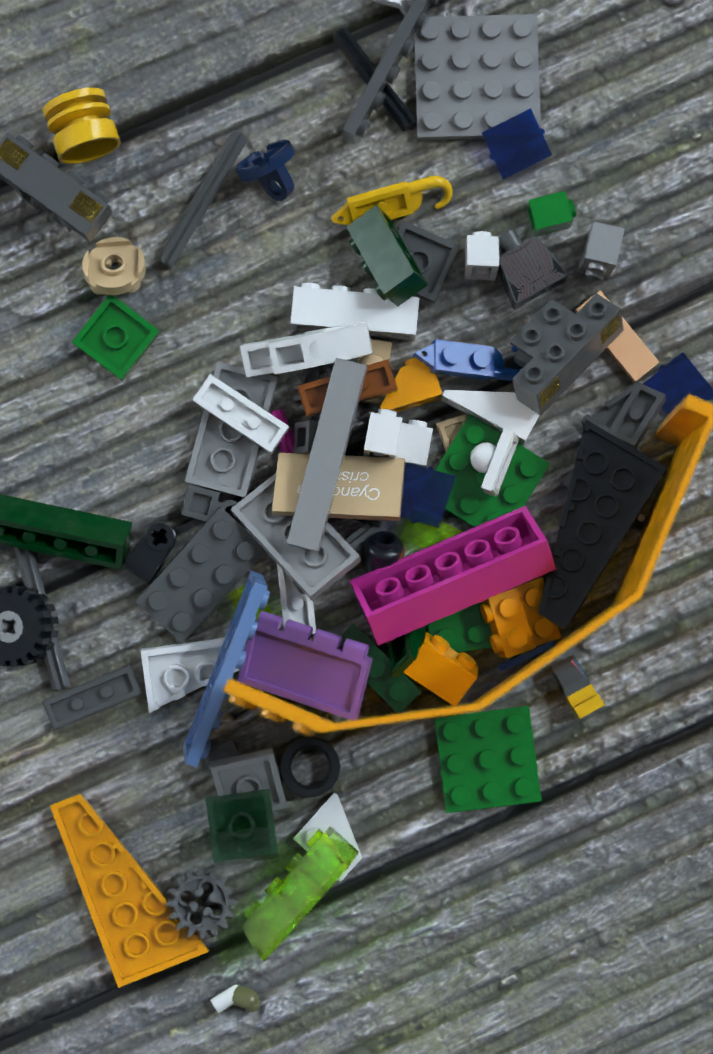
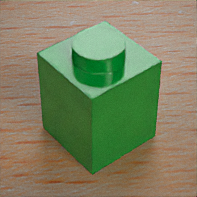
(550, 213)

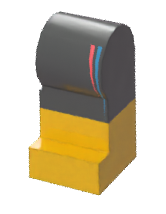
(576, 687)

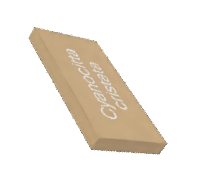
(365, 488)

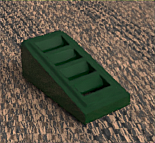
(405, 651)

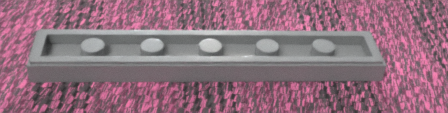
(327, 454)

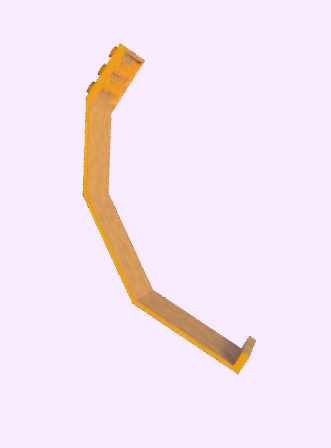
(684, 427)

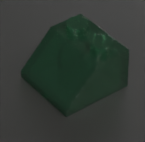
(242, 827)

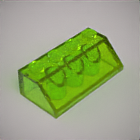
(298, 891)

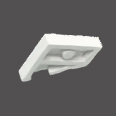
(329, 815)

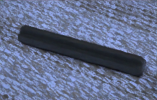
(366, 69)

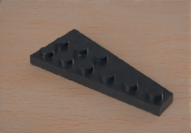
(601, 505)

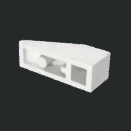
(495, 409)

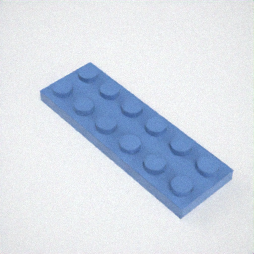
(230, 658)

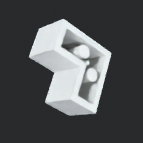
(395, 439)

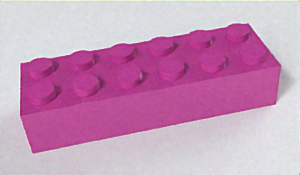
(453, 575)

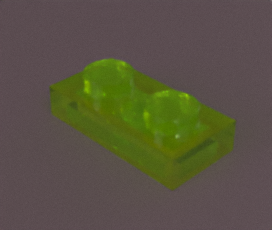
(426, 535)

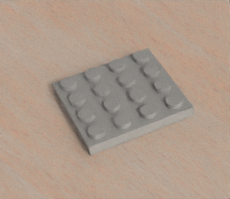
(474, 74)

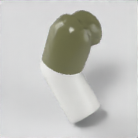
(239, 996)

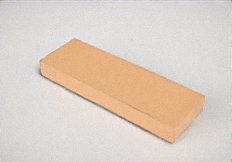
(630, 351)

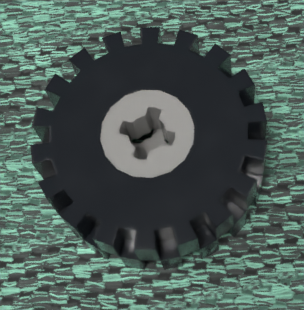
(30, 628)

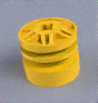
(81, 125)

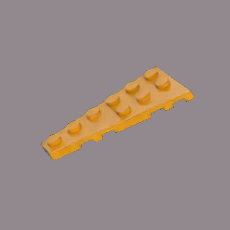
(121, 897)

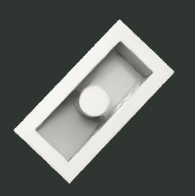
(481, 256)

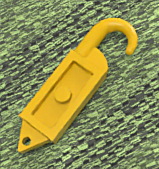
(395, 200)

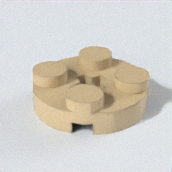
(118, 281)

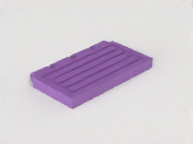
(306, 667)

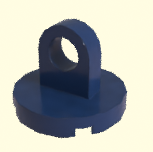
(270, 169)

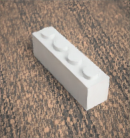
(328, 308)

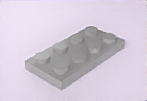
(221, 455)
(307, 568)

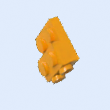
(516, 619)

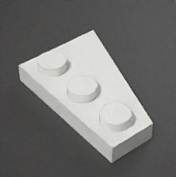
(177, 669)

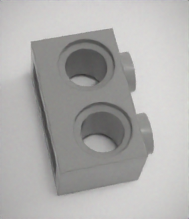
(601, 251)

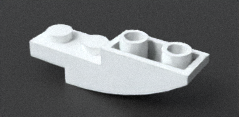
(306, 350)

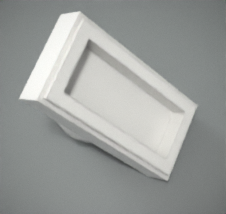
(494, 461)

